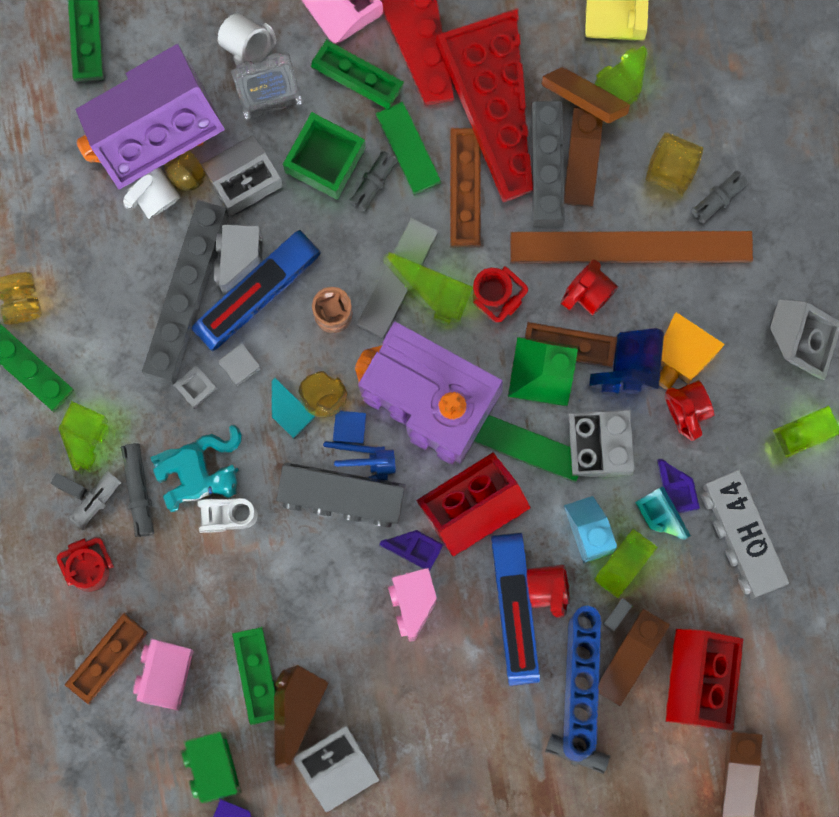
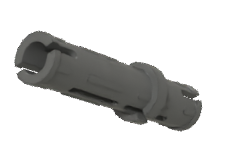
(138, 495)

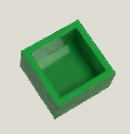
(324, 155)
(211, 767)

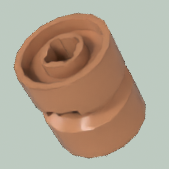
(332, 309)

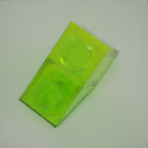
(626, 77)
(807, 432)
(80, 433)
(625, 563)

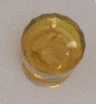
(15, 288)

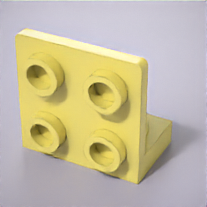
(616, 19)

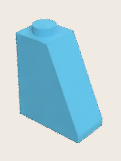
(590, 529)

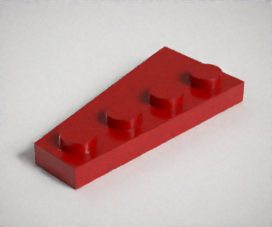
(415, 29)

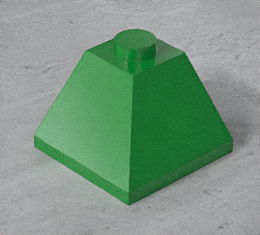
(542, 371)

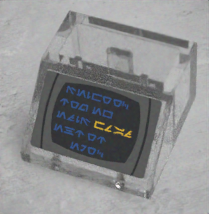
(266, 85)

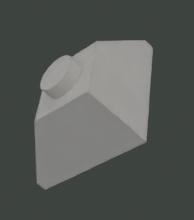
(805, 335)

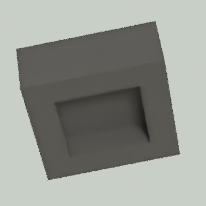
(68, 486)
(617, 615)

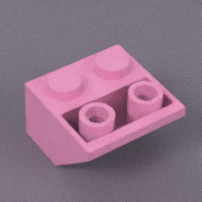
(343, 17)
(416, 600)
(163, 674)

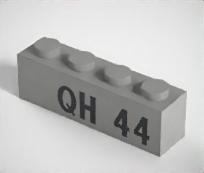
(745, 535)

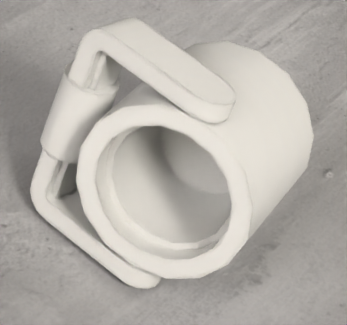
(246, 39)
(152, 193)

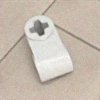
(223, 515)

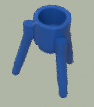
(380, 460)

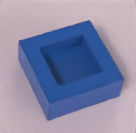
(349, 427)

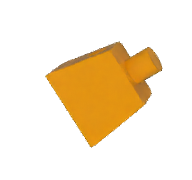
(685, 351)

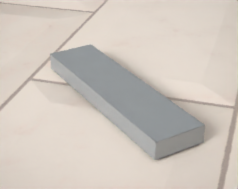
(389, 290)

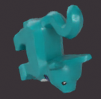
(193, 471)

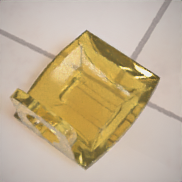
(674, 163)

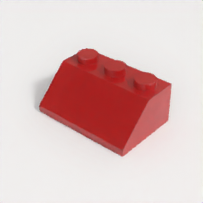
(473, 504)
(704, 679)

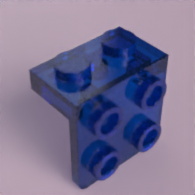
(635, 363)

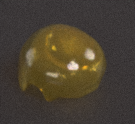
(185, 172)
(322, 394)

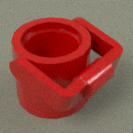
(589, 289)
(493, 292)
(688, 408)
(85, 566)
(548, 588)

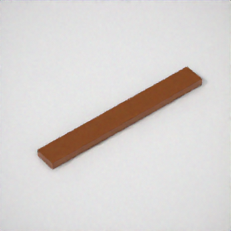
(631, 247)

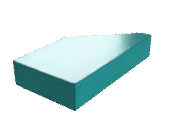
(288, 410)
(661, 514)

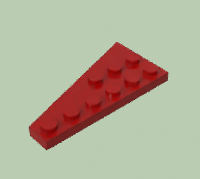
(490, 84)

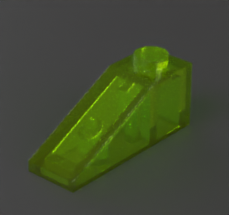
(433, 290)

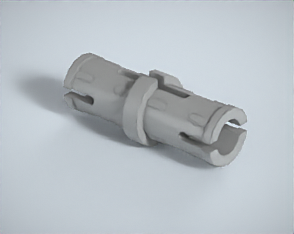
(94, 500)

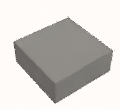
(239, 364)
(195, 386)

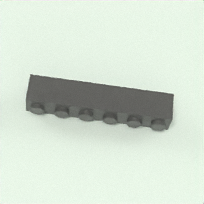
(185, 293)

